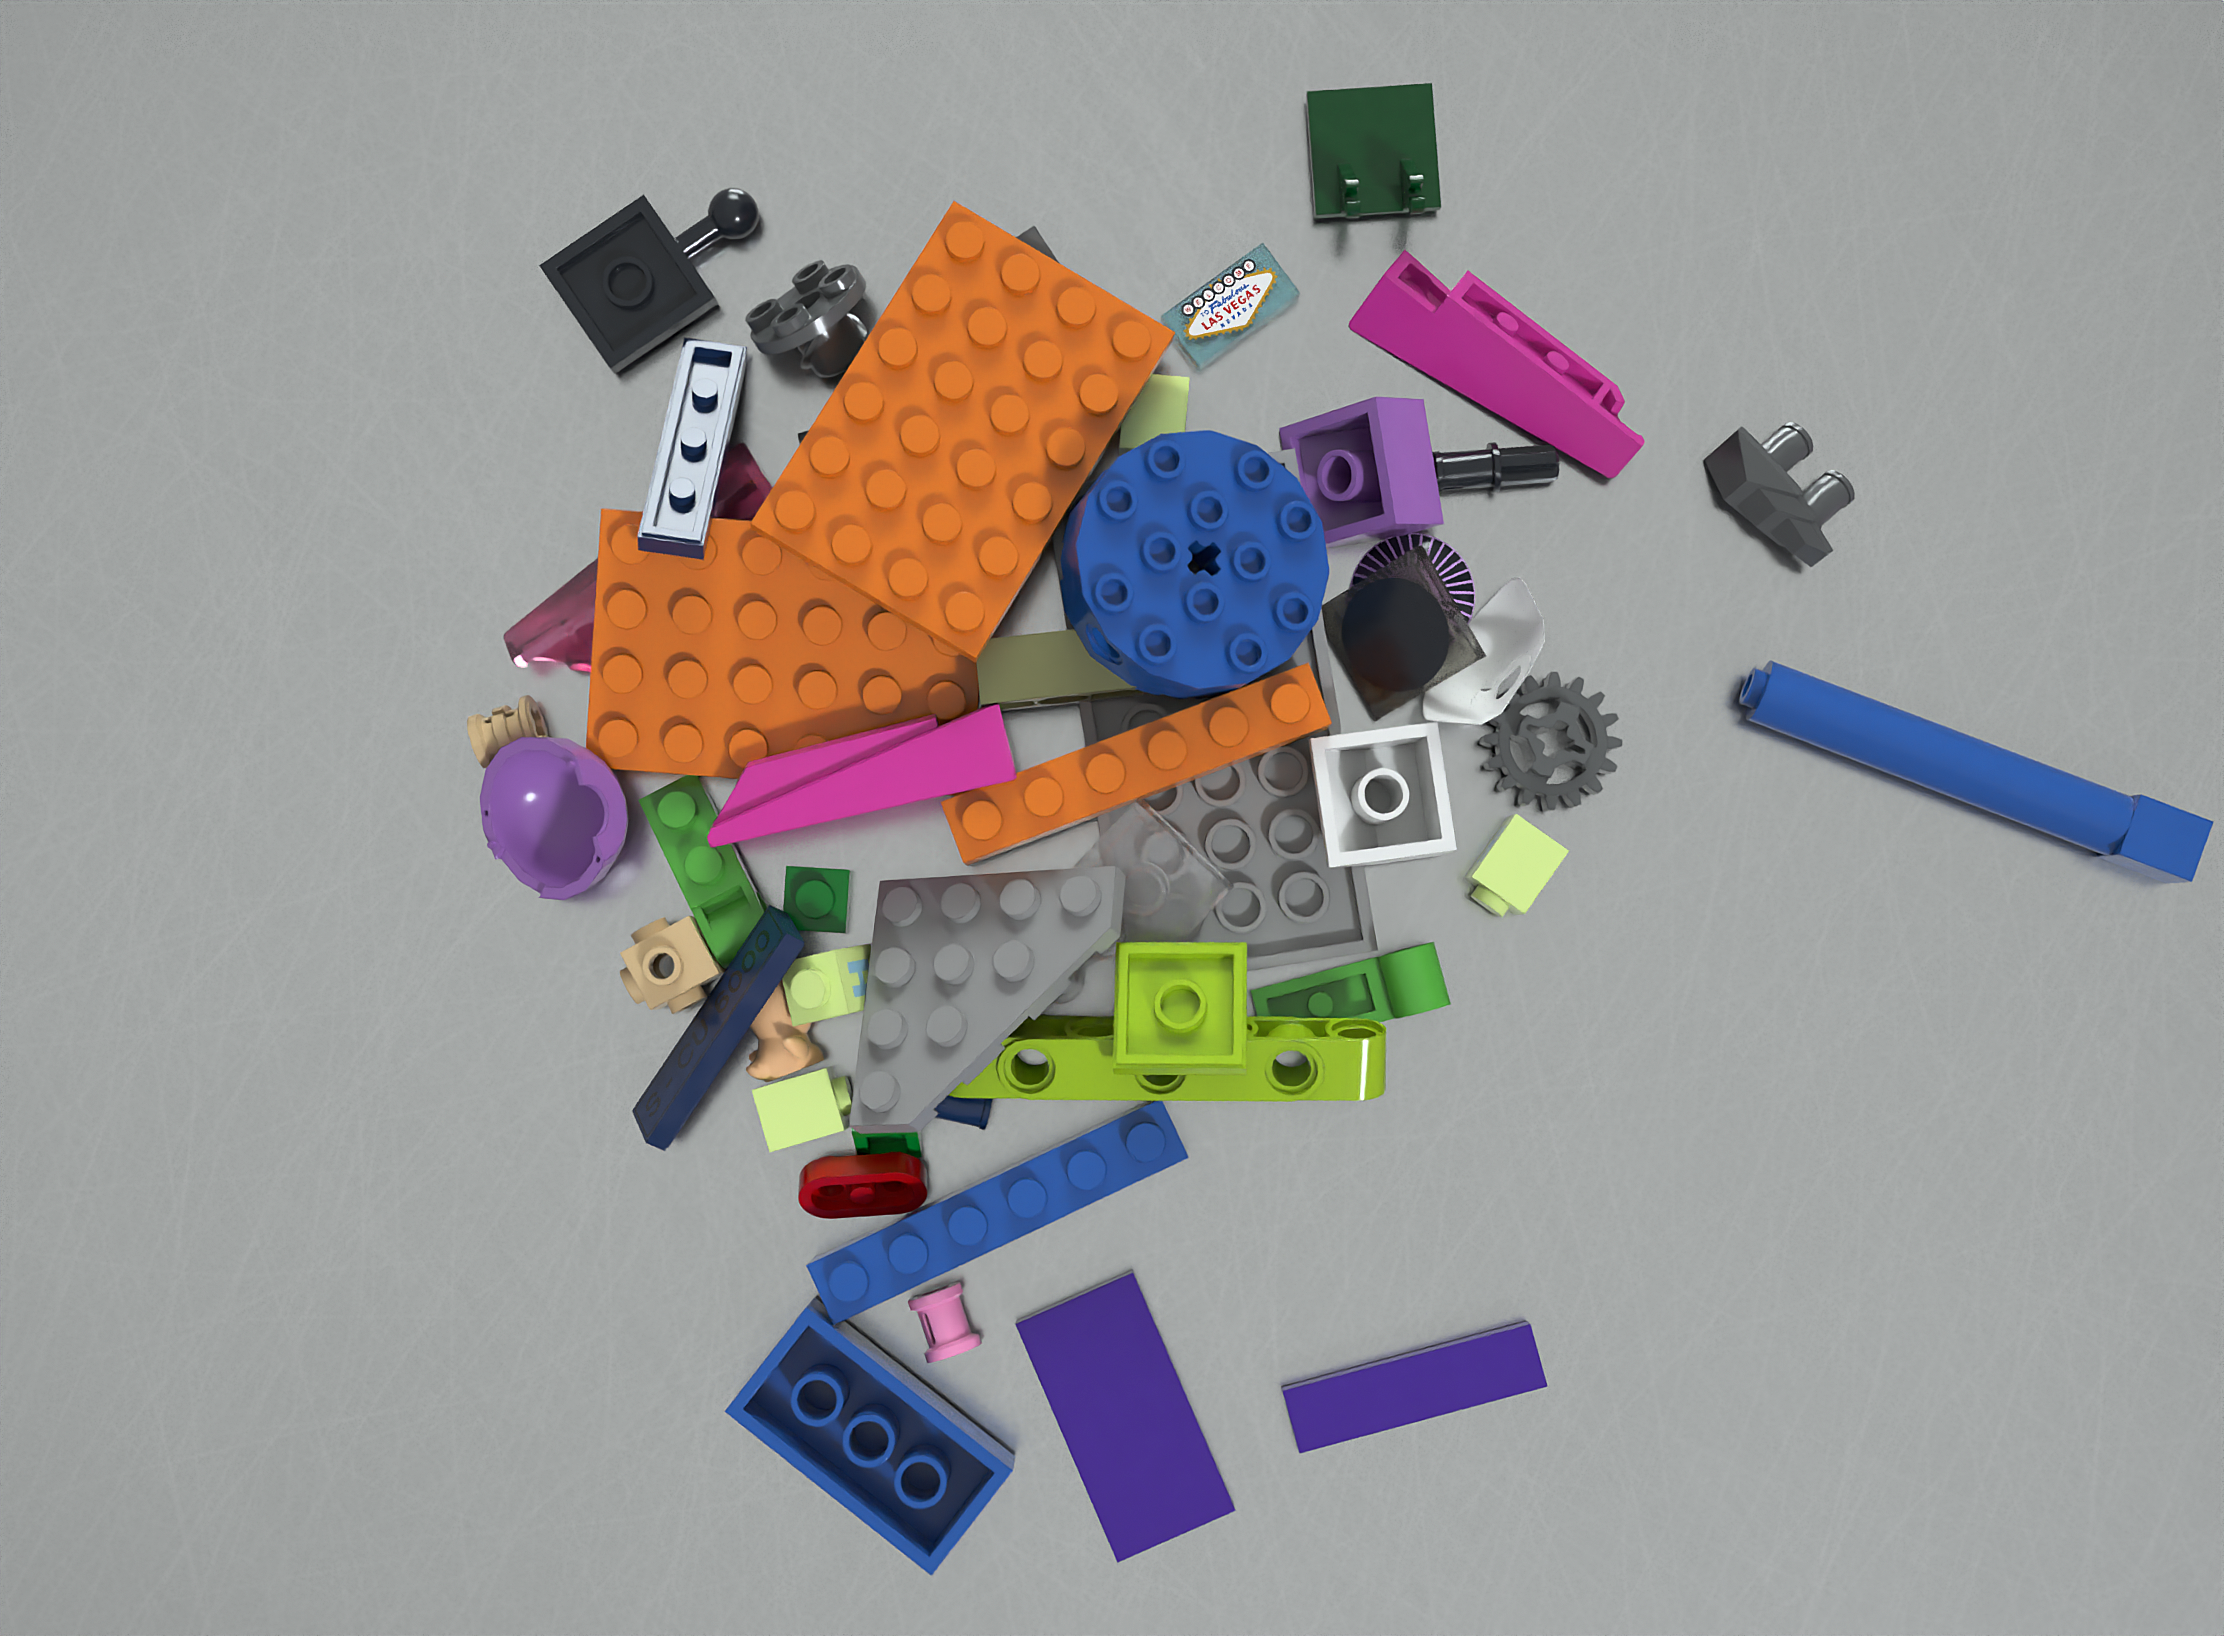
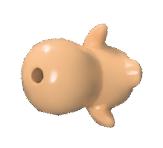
(780, 1045)

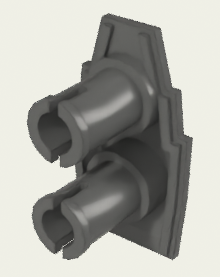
(1758, 486)

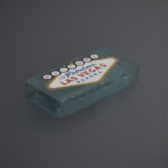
(1230, 306)

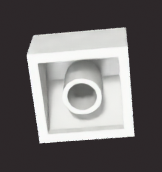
(1382, 795)

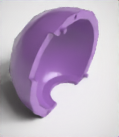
(553, 814)

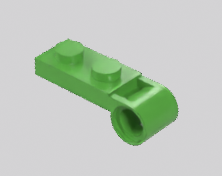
(708, 876)
(1371, 989)

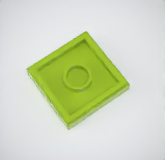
(1180, 1008)

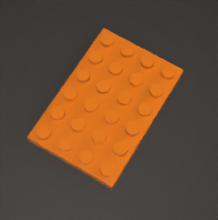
(963, 431)
(747, 656)

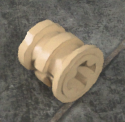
(504, 727)

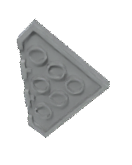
(960, 971)

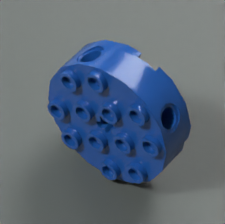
(1242, 526)

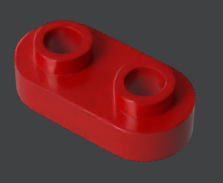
(862, 1185)

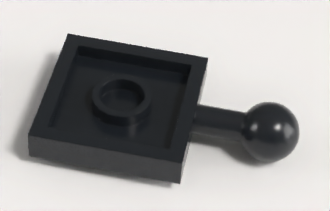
(635, 280)

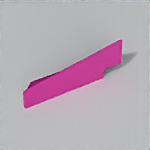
(1498, 360)
(866, 774)

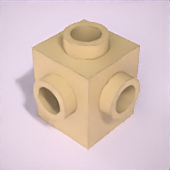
(692, 961)

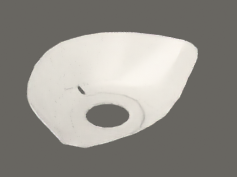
(1511, 637)

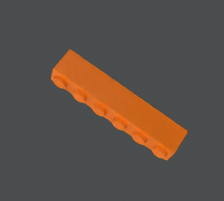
(1137, 764)

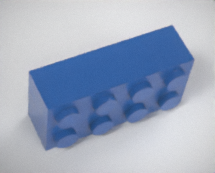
(872, 1436)

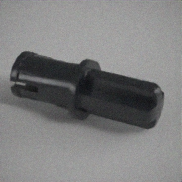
(1496, 467)

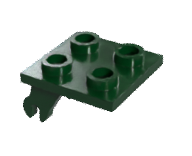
(1373, 151)

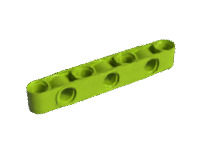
(1341, 1065)

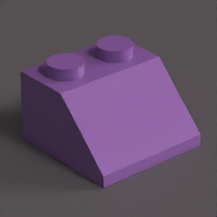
(1368, 469)

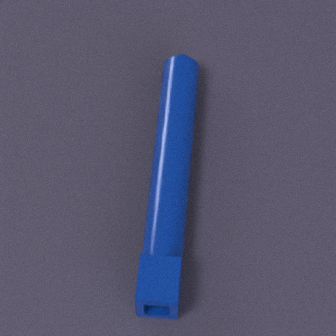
(2120, 827)

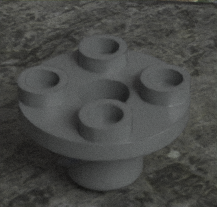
(814, 319)

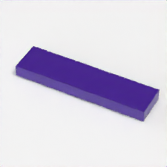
(1414, 1387)

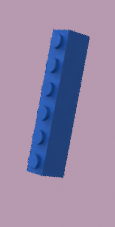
(996, 1210)

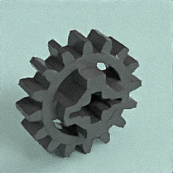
(1563, 717)

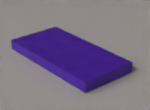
(1125, 1416)

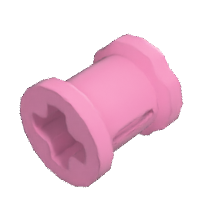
(944, 1322)

